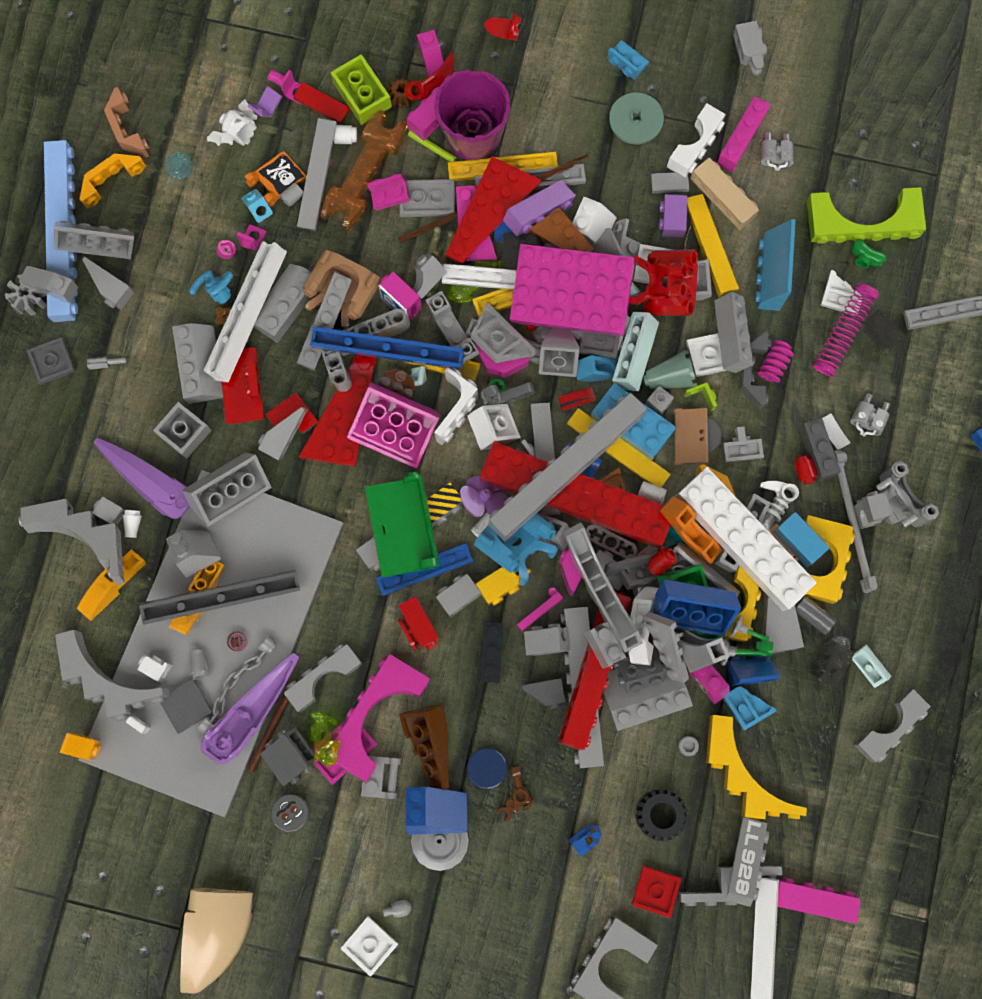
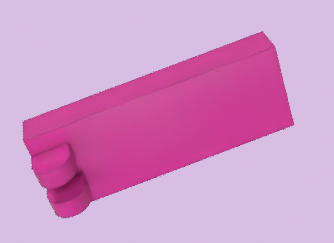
(540, 611)

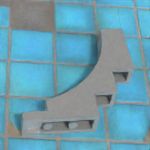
(59, 517)

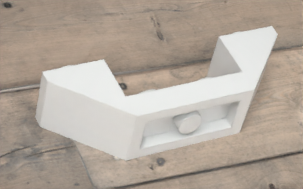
(642, 605)

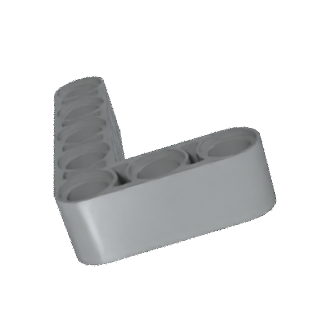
(371, 327)

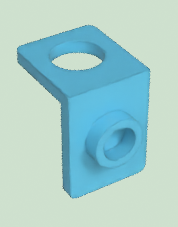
(253, 201)

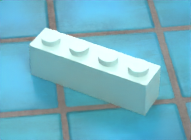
(635, 351)

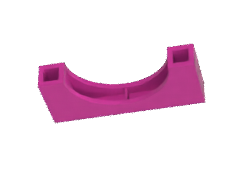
(392, 679)

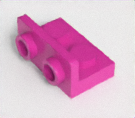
(389, 191)

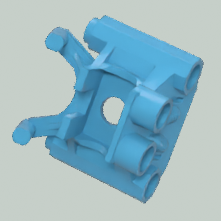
(514, 557)

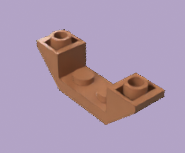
(117, 105)

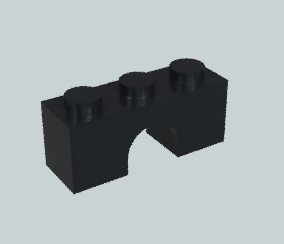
(491, 652)

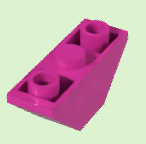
(501, 369)

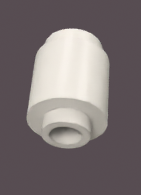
(345, 134)

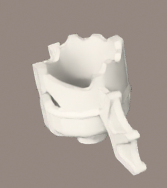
(235, 126)

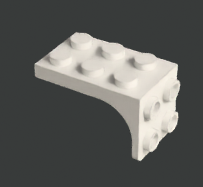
(466, 404)

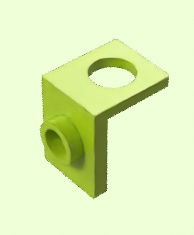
(708, 394)

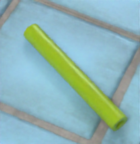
(435, 148)

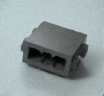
(639, 676)
(288, 756)

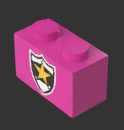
(711, 683)

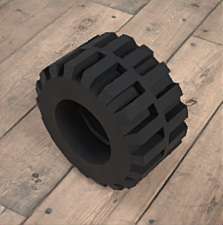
(679, 815)

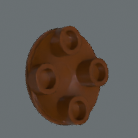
(398, 382)

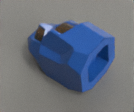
(585, 839)

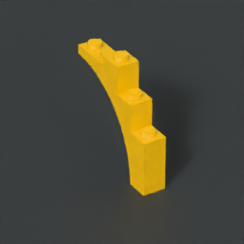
(756, 800)

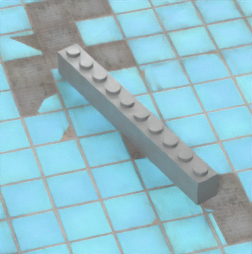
(567, 467)

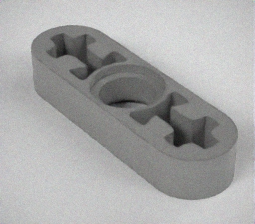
(600, 531)

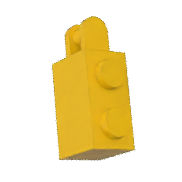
(499, 584)

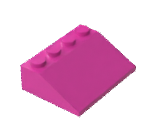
(393, 425)

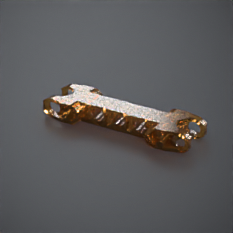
(349, 196)

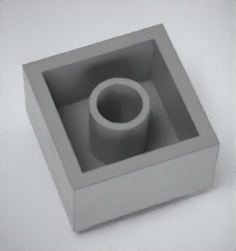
(182, 430)

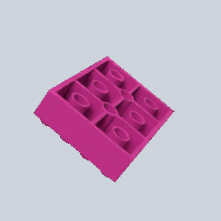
(572, 290)

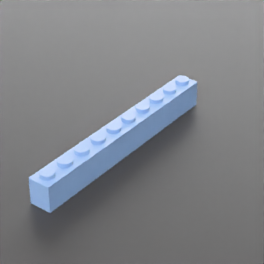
(59, 207)

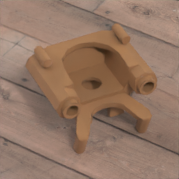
(359, 293)

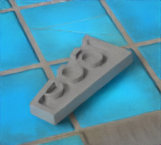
(666, 642)

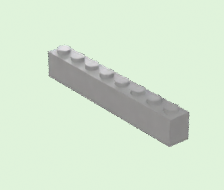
(578, 623)

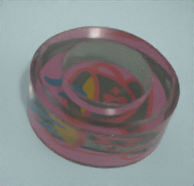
(237, 641)

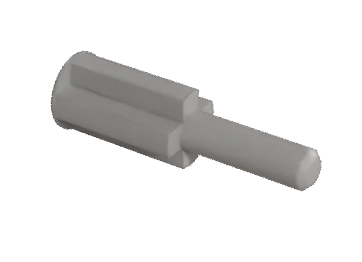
(103, 362)

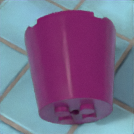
(472, 113)

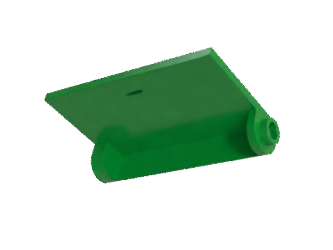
(408, 536)

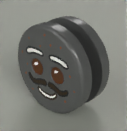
(290, 812)

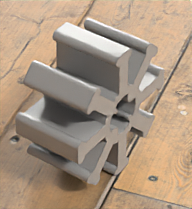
(21, 302)

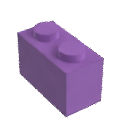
(674, 215)

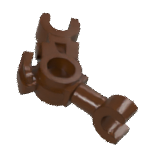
(519, 796)

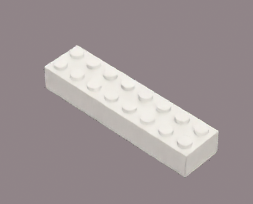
(746, 540)

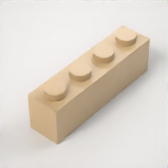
(724, 193)

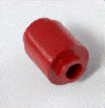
(805, 469)
(662, 561)

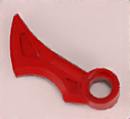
(434, 80)

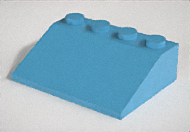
(775, 266)

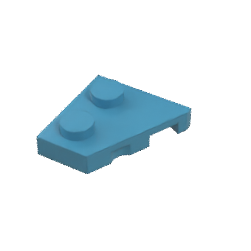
(747, 707)

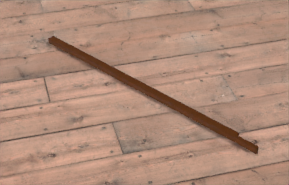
(449, 218)

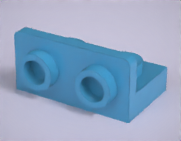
(627, 60)

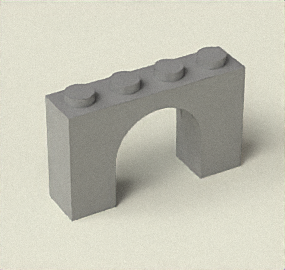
(616, 936)

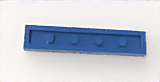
(448, 561)

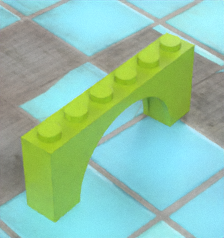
(829, 225)

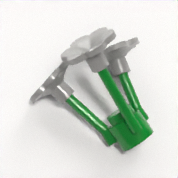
(762, 648)

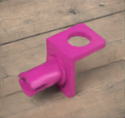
(286, 82)

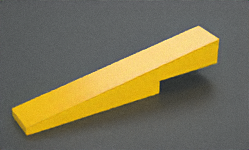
(711, 246)

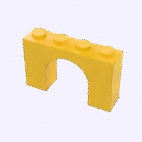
(838, 538)

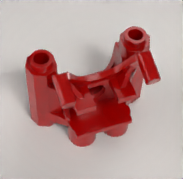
(680, 293)

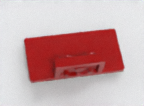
(243, 391)

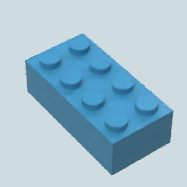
(647, 434)

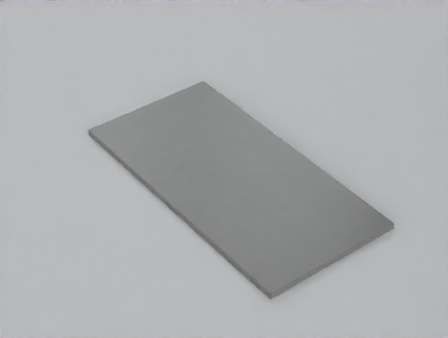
(253, 542)

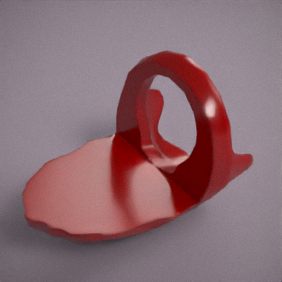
(503, 27)

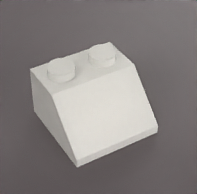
(593, 219)
(492, 425)

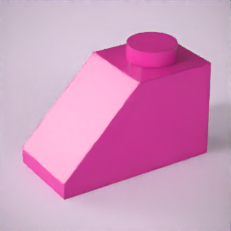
(430, 51)

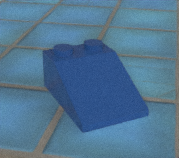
(751, 670)
(435, 811)

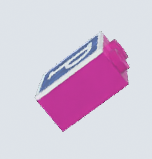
(400, 295)

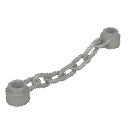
(267, 646)

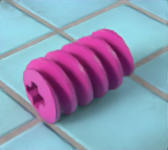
(775, 361)

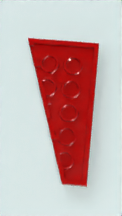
(496, 193)
(329, 438)

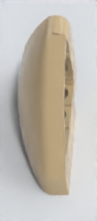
(212, 935)

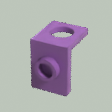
(267, 103)

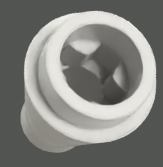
(131, 522)

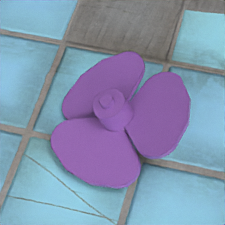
(479, 495)

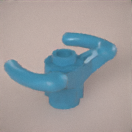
(215, 286)

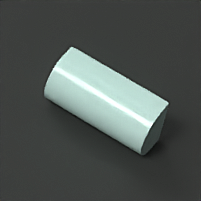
(870, 666)

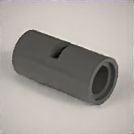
(815, 615)

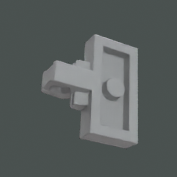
(742, 447)

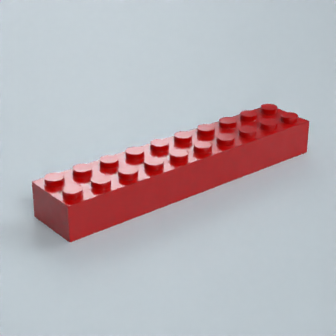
(581, 498)

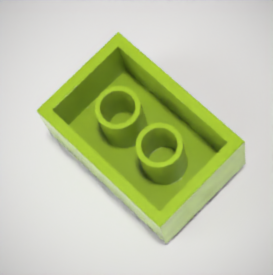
(361, 89)

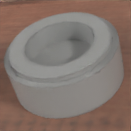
(688, 746)

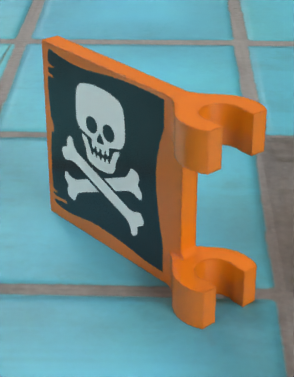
(276, 176)

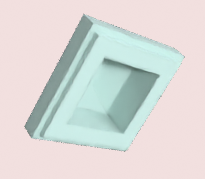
(418, 375)

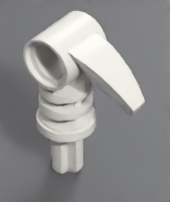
(780, 501)

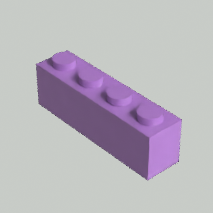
(537, 207)

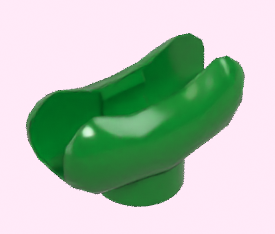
(866, 255)

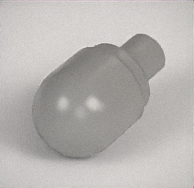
(398, 909)

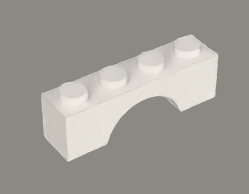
(685, 156)

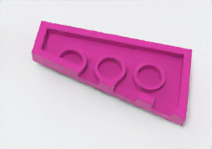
(485, 250)

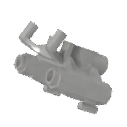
(903, 502)

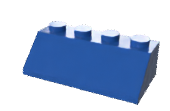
(697, 607)

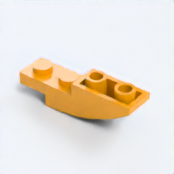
(204, 579)
(105, 590)

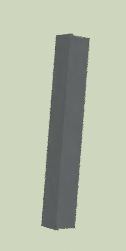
(218, 597)

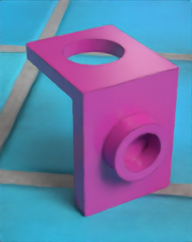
(249, 242)

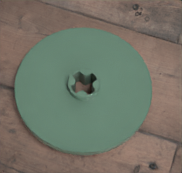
(632, 106)

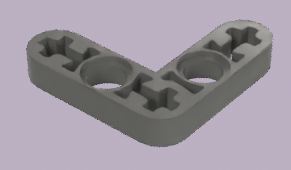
(492, 396)

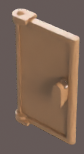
(688, 436)

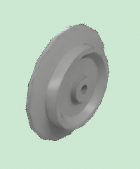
(440, 855)

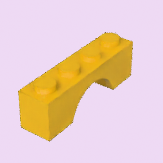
(749, 612)

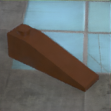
(430, 738)

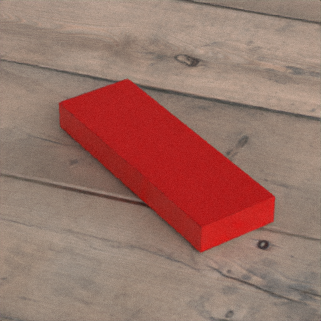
(321, 103)

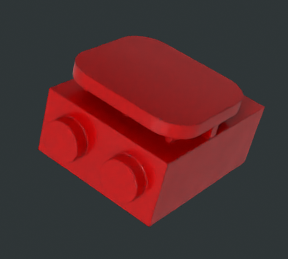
(417, 626)

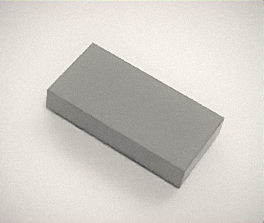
(669, 183)

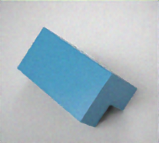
(801, 540)

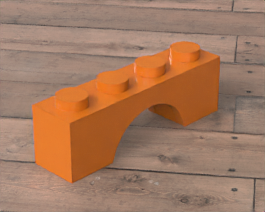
(682, 520)

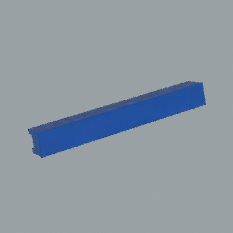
(387, 348)

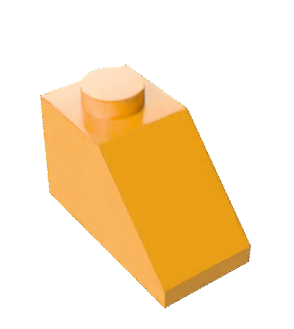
(81, 746)

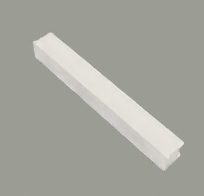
(245, 311)

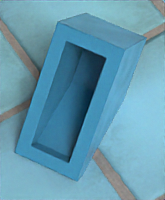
(595, 368)

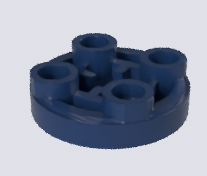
(487, 768)

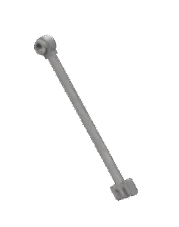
(868, 583)

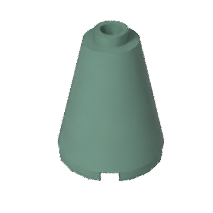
(672, 373)

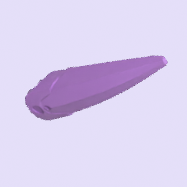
(151, 483)
(242, 721)

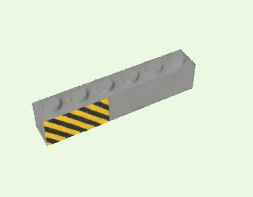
(440, 506)

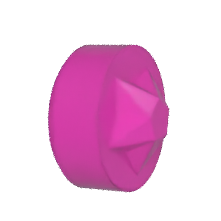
(226, 249)

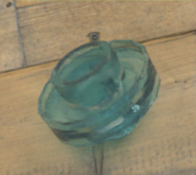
(178, 165)

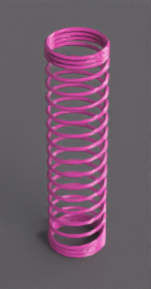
(826, 368)

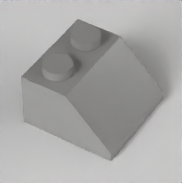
(193, 550)

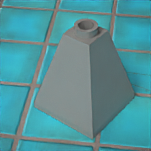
(559, 353)

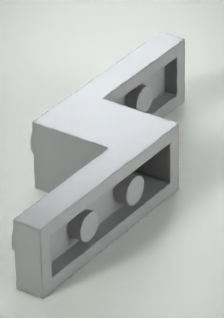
(325, 317)
(724, 873)

